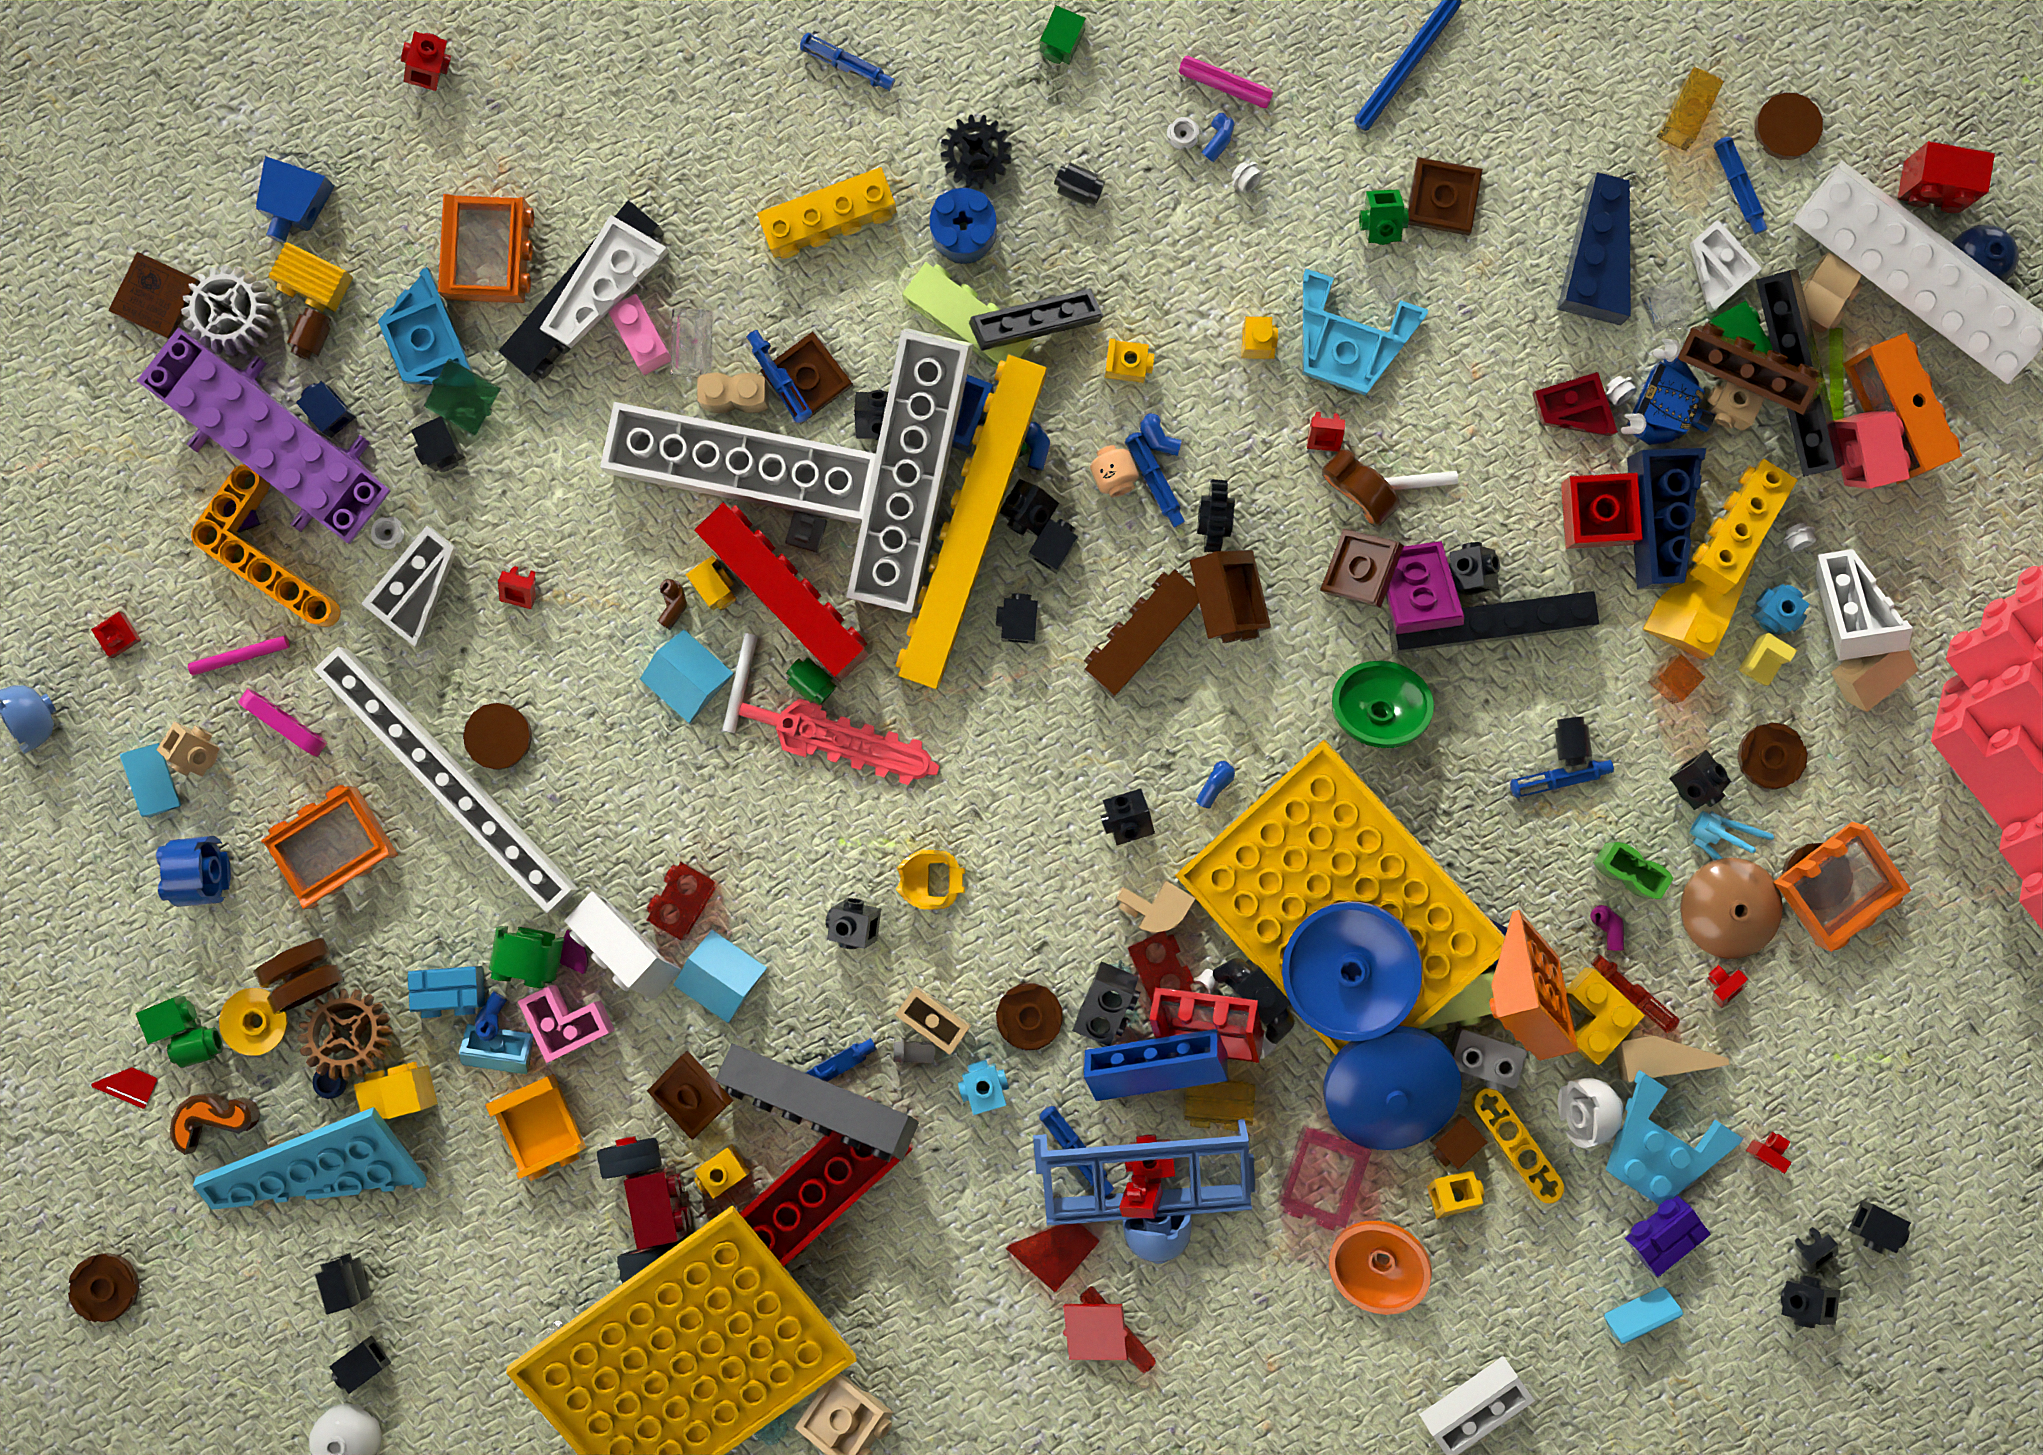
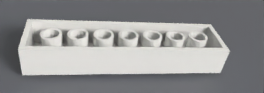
(1923, 272)
(737, 463)
(909, 469)

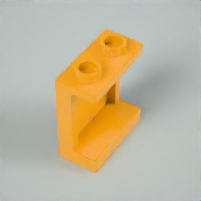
(538, 1127)

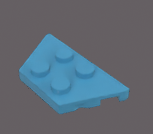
(421, 333)

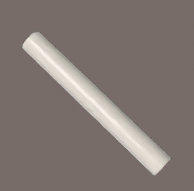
(1423, 480)
(740, 683)

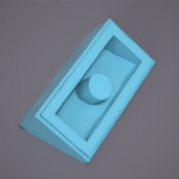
(150, 781)
(506, 1052)
(1642, 1315)

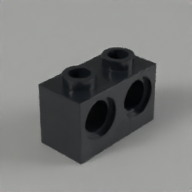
(1106, 1004)

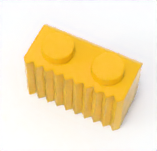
(310, 277)

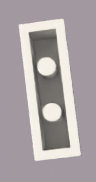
(1476, 1407)

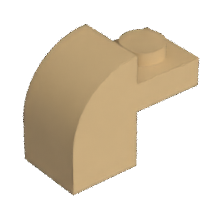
(1163, 913)

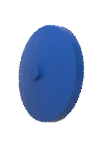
(1352, 971)
(1392, 1089)

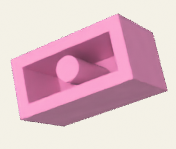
(640, 334)

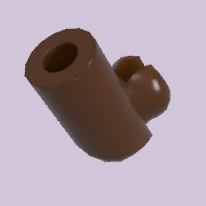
(675, 602)

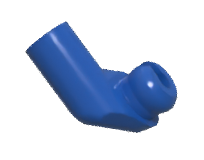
(1221, 139)
(1155, 437)
(1039, 444)
(1218, 780)
(487, 1019)

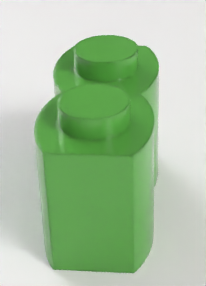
(1638, 875)

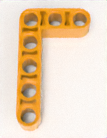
(254, 559)

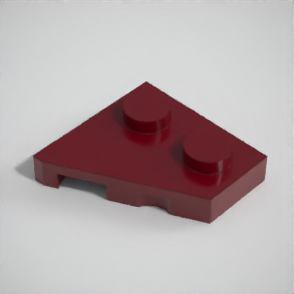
(1576, 406)

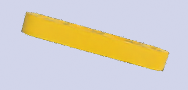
(1521, 1142)

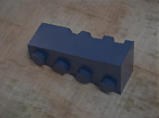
(1599, 259)
(1667, 502)

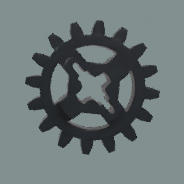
(983, 140)
(1215, 515)

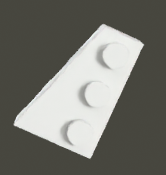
(413, 586)
(1857, 610)
(620, 947)

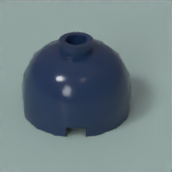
(1990, 248)

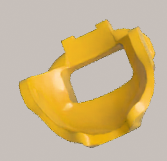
(915, 879)

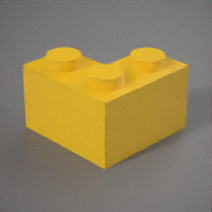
(1608, 1015)
(399, 1093)

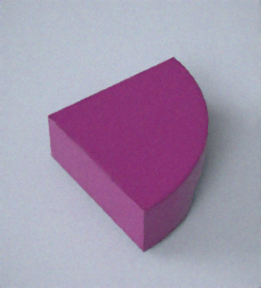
(573, 954)

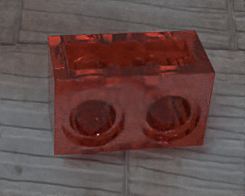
(688, 904)
(1152, 972)

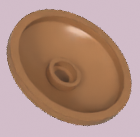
(1710, 905)

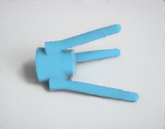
(1709, 829)

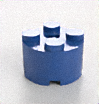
(957, 207)
(193, 871)

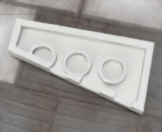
(602, 279)

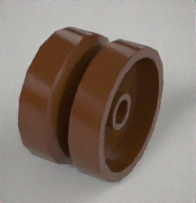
(297, 972)

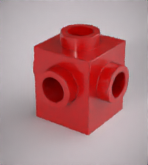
(425, 60)
(1157, 1169)

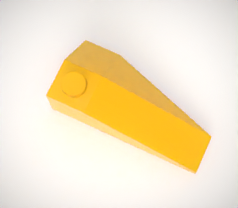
(1695, 614)

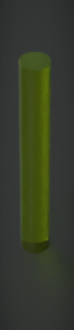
(1836, 372)

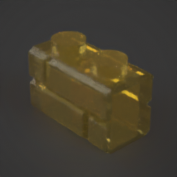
(1690, 108)
(1219, 1103)

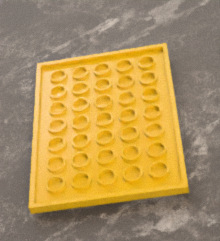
(1328, 842)
(685, 1352)

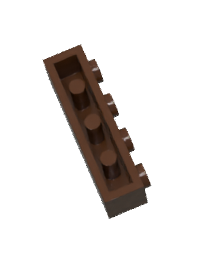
(1752, 369)
(1143, 633)

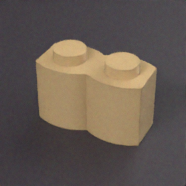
(1828, 289)
(742, 392)

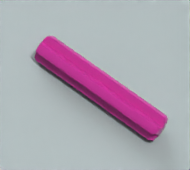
(1225, 81)

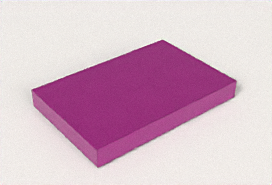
(1423, 590)

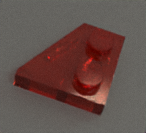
(1054, 1252)

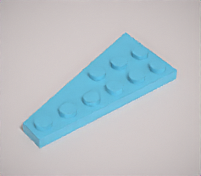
(320, 1164)

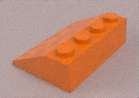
(1532, 992)

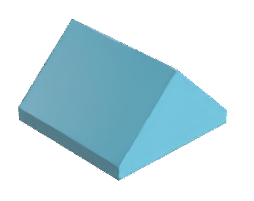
(685, 675)
(719, 976)

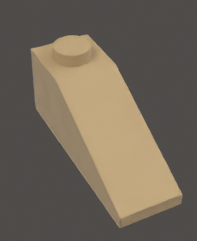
(1660, 1057)

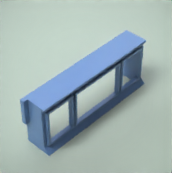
(1173, 1201)

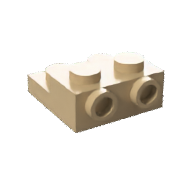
(844, 1419)

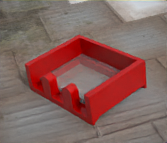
(1189, 1012)

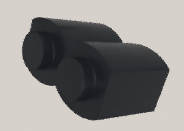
(342, 1283)

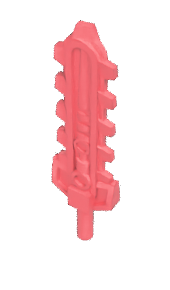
(805, 729)

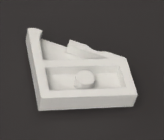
(1721, 264)

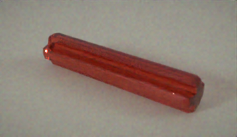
(1136, 1350)

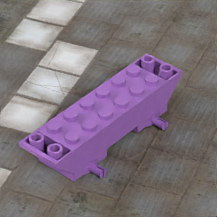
(265, 435)

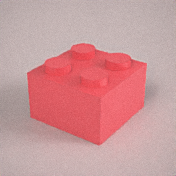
(1872, 449)

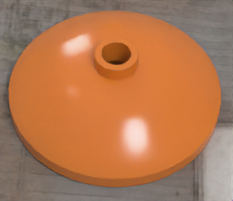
(1375, 1281)

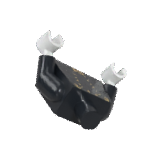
(1252, 983)

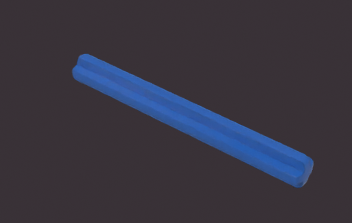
(1406, 63)

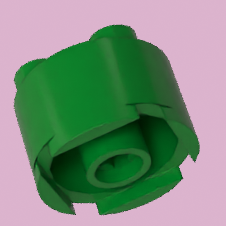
(525, 956)

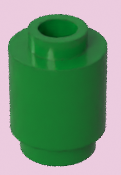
(810, 681)
(194, 1046)

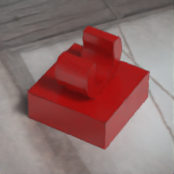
(1326, 433)
(517, 589)
(116, 634)
(1727, 986)
(1771, 1152)
(1140, 1198)

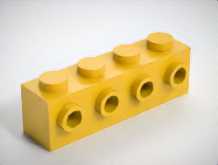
(827, 213)
(1743, 526)

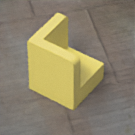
(1766, 658)

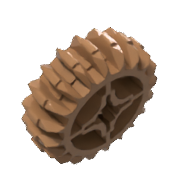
(326, 1012)

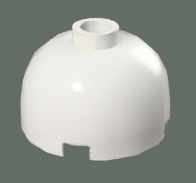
(1591, 1111)
(345, 1431)

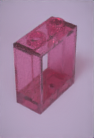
(1325, 1218)

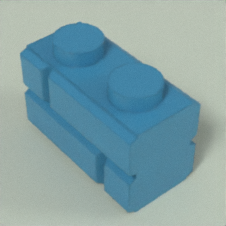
(445, 990)

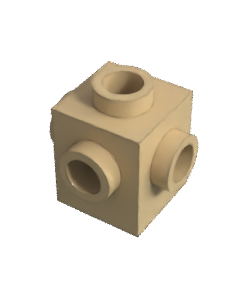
(1734, 405)
(188, 749)

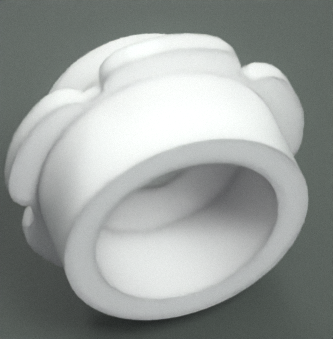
(1186, 125)
(1246, 177)
(1620, 390)
(379, 528)
(1799, 537)

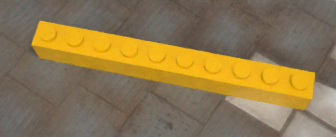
(972, 521)

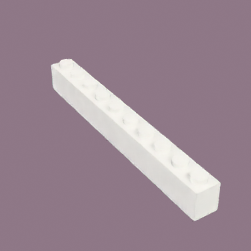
(446, 779)

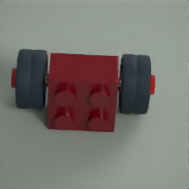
(652, 1200)

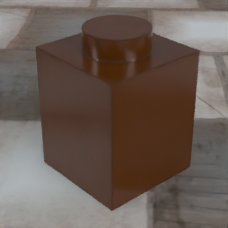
(1457, 1142)

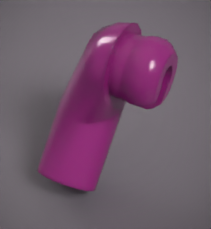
(1611, 924)

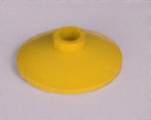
(238, 1027)

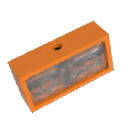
(1893, 381)

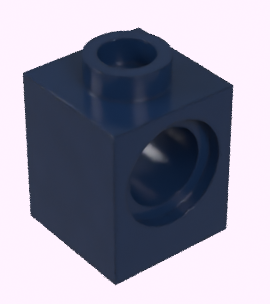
(325, 408)

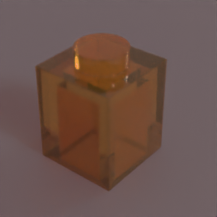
(1676, 679)

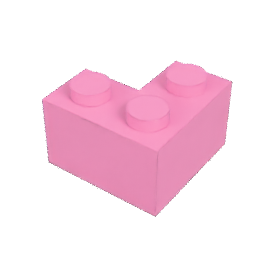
(558, 1029)

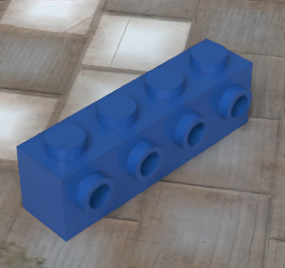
(1156, 1065)

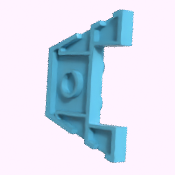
(1346, 350)
(1655, 1159)

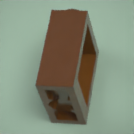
(1230, 595)

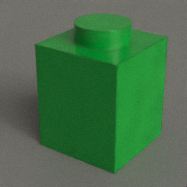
(1062, 35)
(167, 1019)

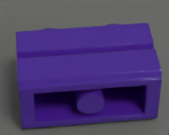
(1667, 1235)

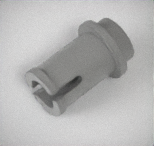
(914, 1052)

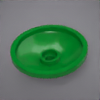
(1385, 691)

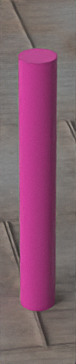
(238, 655)

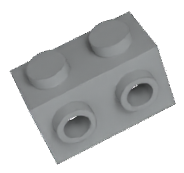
(1487, 1059)

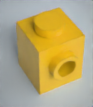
(721, 1172)

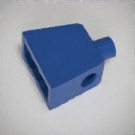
(290, 197)

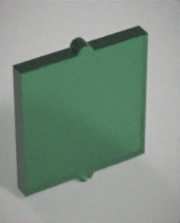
(462, 397)

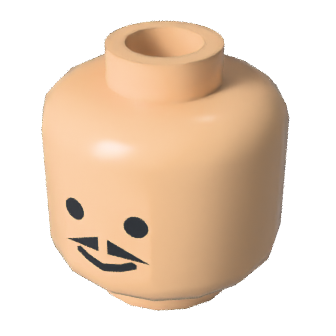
(1114, 471)

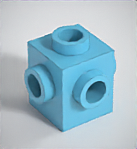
(983, 1099)

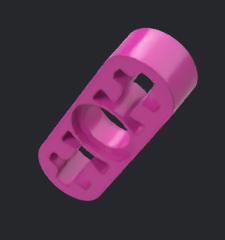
(282, 722)

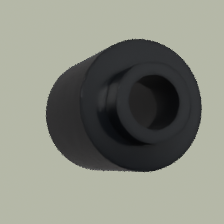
(1079, 184)
(1573, 741)

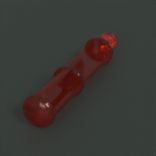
(1636, 994)

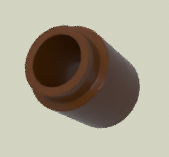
(309, 334)

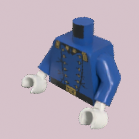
(1668, 401)

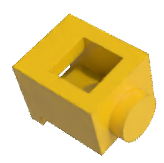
(1259, 338)
(1119, 369)
(712, 584)
(1442, 1197)

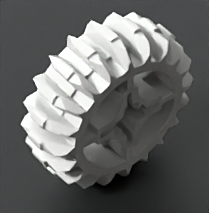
(236, 299)

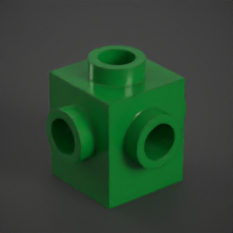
(1383, 216)

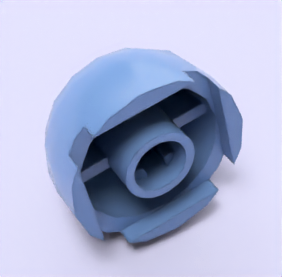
(27, 715)
(1158, 1238)

